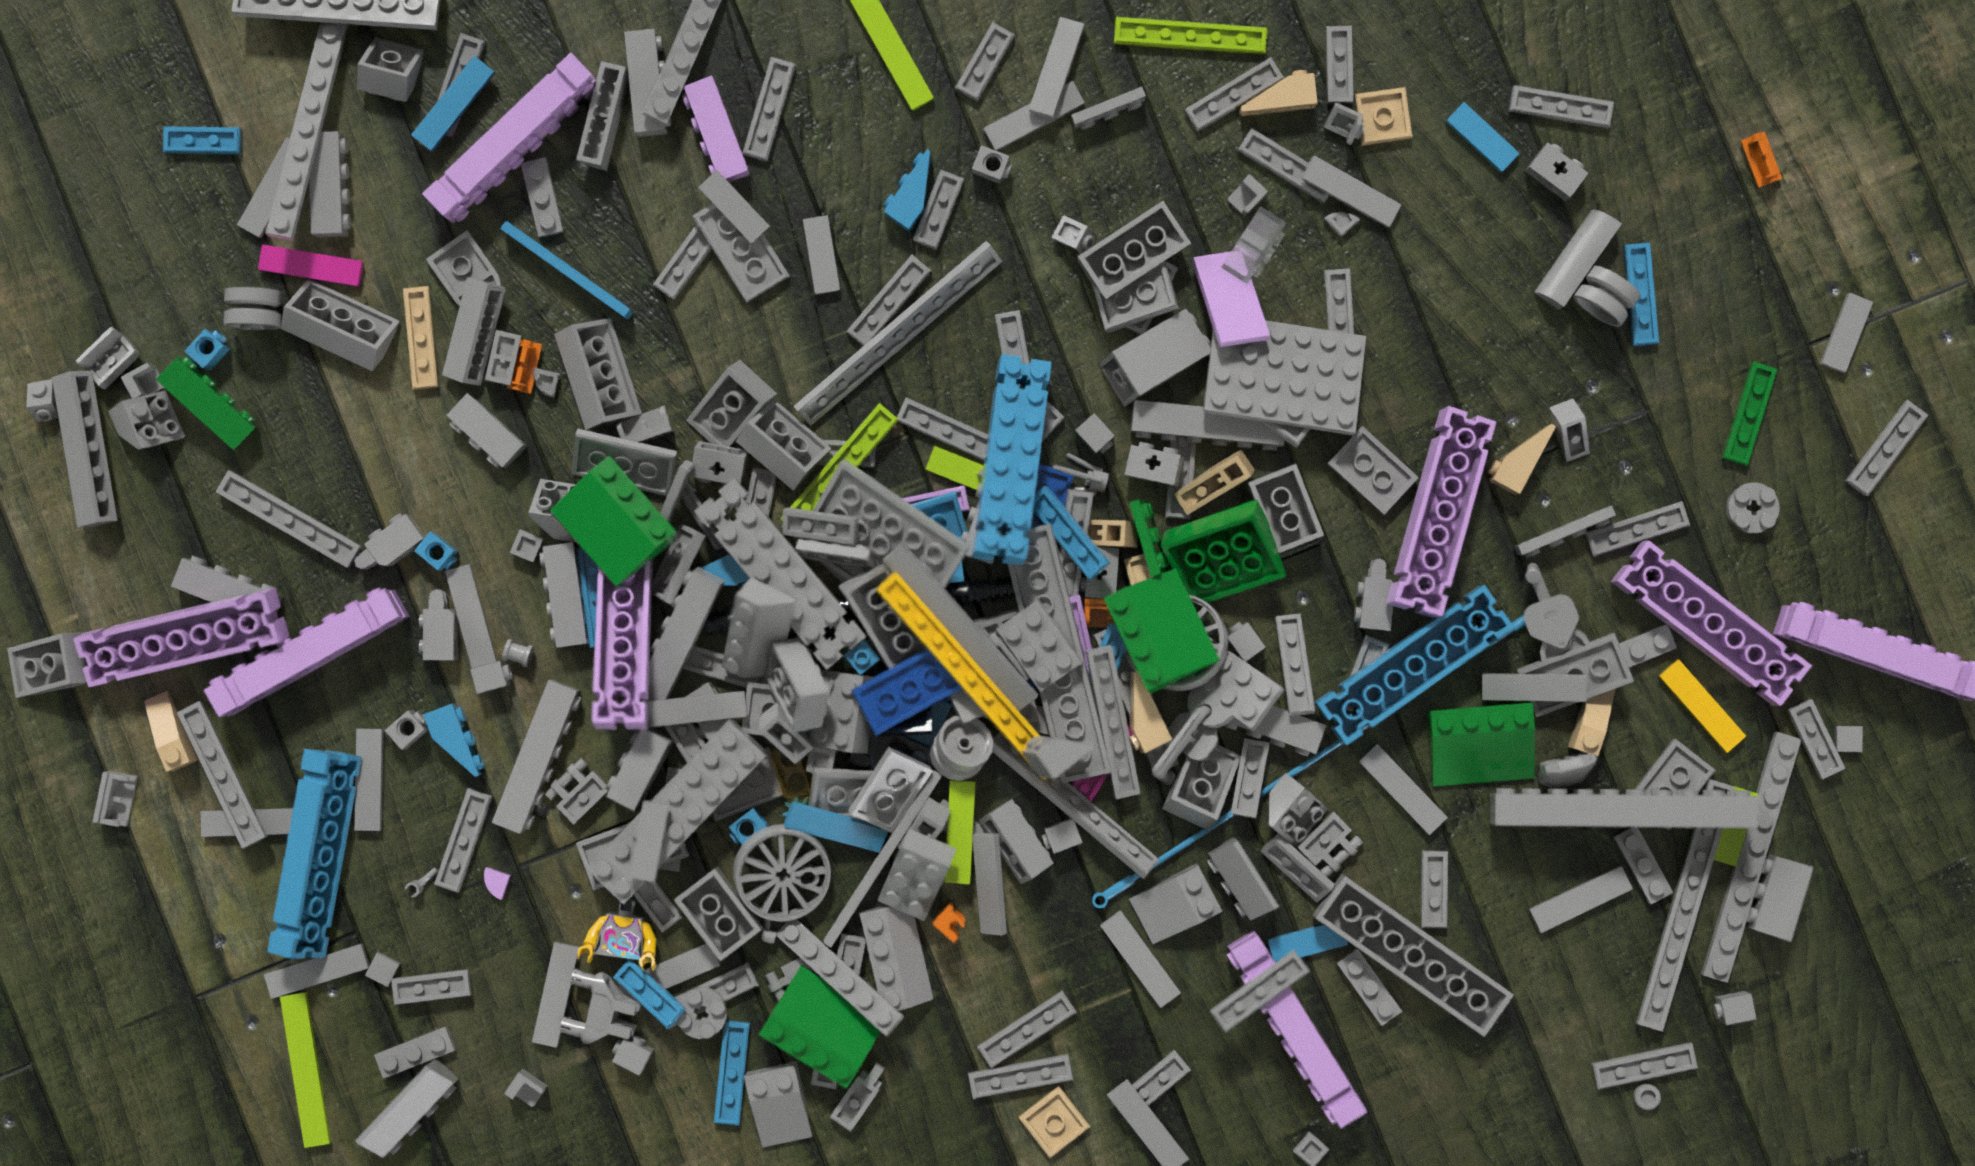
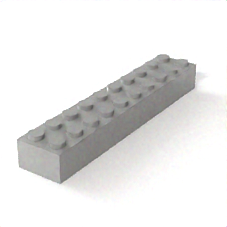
(1626, 809)

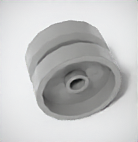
(1607, 296)
(252, 308)
(961, 749)

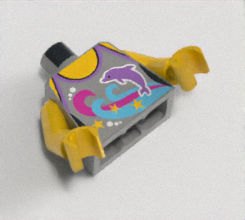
(621, 936)

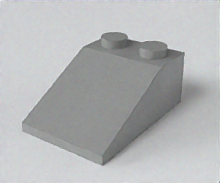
(731, 405)
(46, 665)
(1202, 787)
(1175, 904)
(778, 1104)

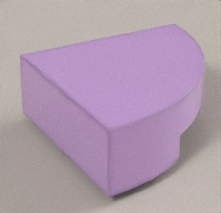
(496, 882)

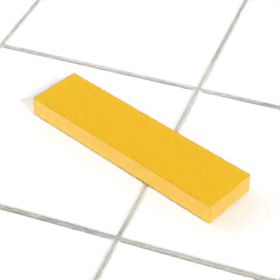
(1702, 706)

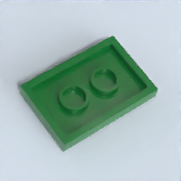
(1149, 536)

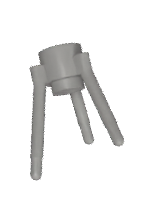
(1095, 480)

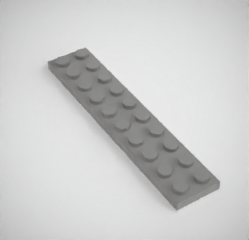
(1069, 700)

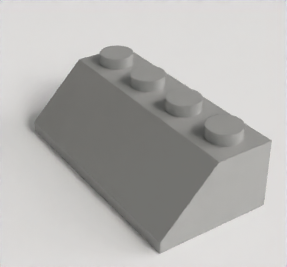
(1133, 250)
(339, 324)
(597, 373)
(757, 620)
(882, 625)
(896, 956)
(408, 1108)

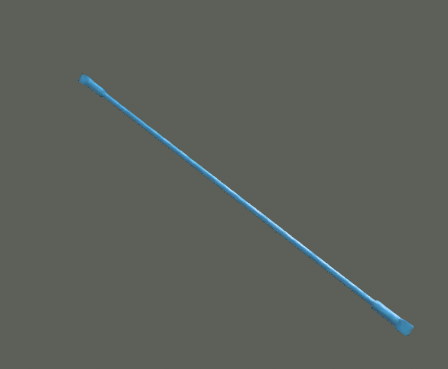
(1129, 880)

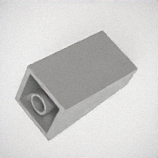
(1155, 357)

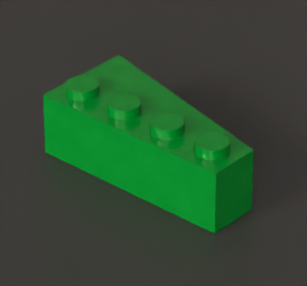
(206, 401)

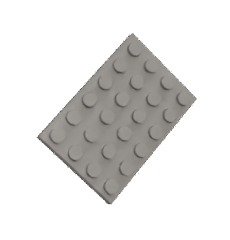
(1291, 379)
(888, 522)

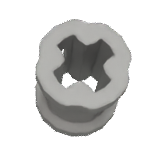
(517, 653)

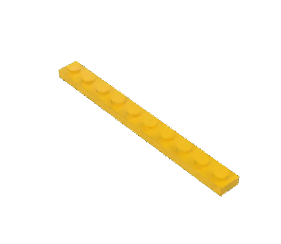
(957, 662)

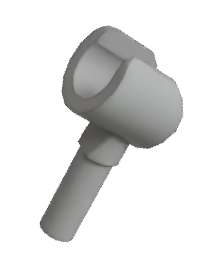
(421, 882)
(767, 934)

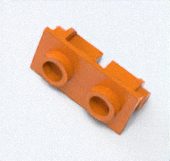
(1761, 159)
(526, 360)

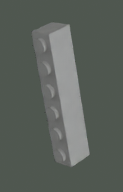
(1195, 425)
(84, 448)
(681, 631)
(536, 757)

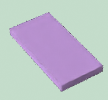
(1229, 302)

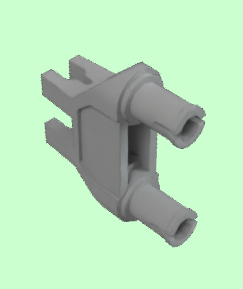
(603, 1010)

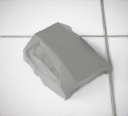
(1566, 772)

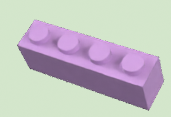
(715, 128)

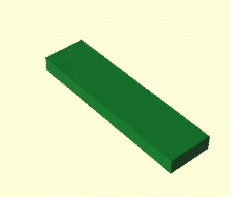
(1749, 413)

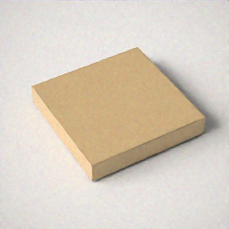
(1384, 116)
(1054, 1121)

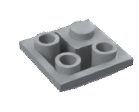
(147, 420)
(545, 498)
(1293, 810)

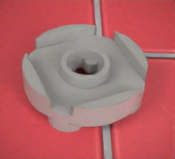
(1742, 518)
(714, 1006)

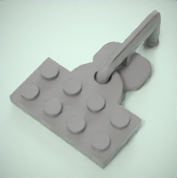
(1569, 649)
(1232, 693)

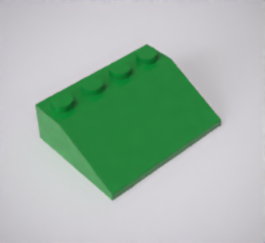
(613, 521)
(1224, 552)
(1161, 630)
(1481, 743)
(820, 1028)

